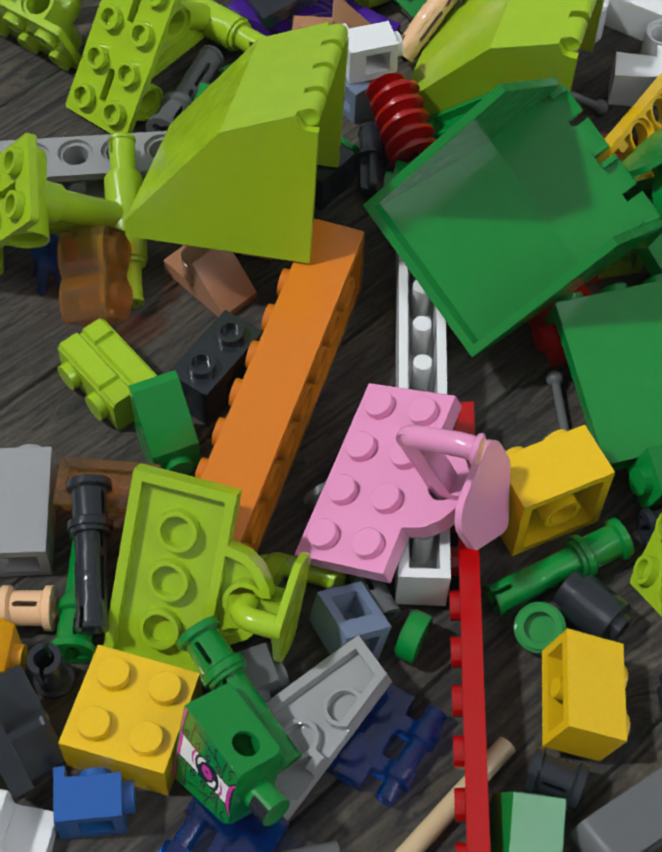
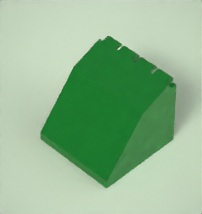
(511, 211)

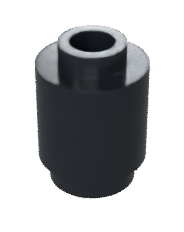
(593, 606)

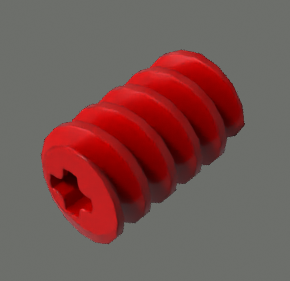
(400, 117)

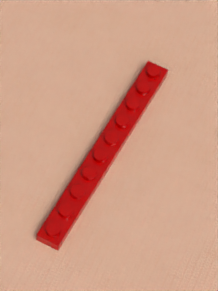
(469, 698)

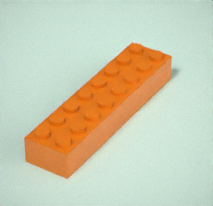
(285, 377)

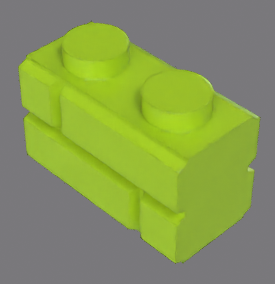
(103, 369)

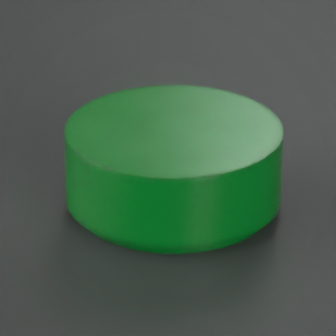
(538, 626)
(413, 636)

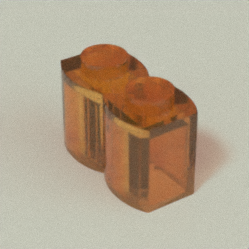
(94, 275)

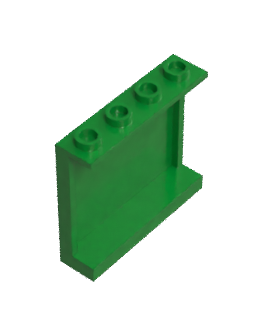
(616, 364)

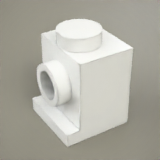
(372, 51)

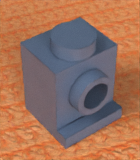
(344, 613)

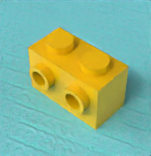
(584, 695)

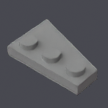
(324, 712)

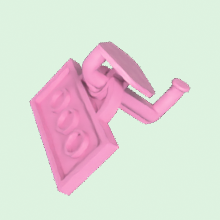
(388, 482)

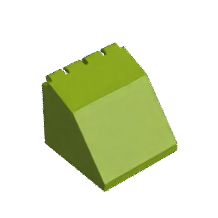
(503, 43)
(248, 149)

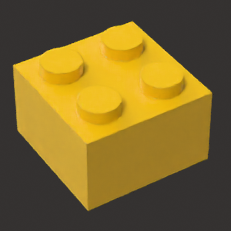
(555, 488)
(129, 717)

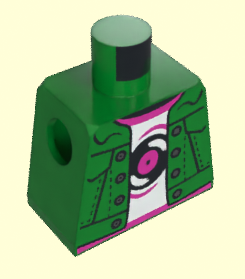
(229, 758)

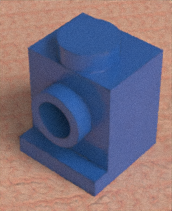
(92, 802)

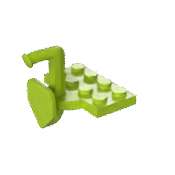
(186, 566)

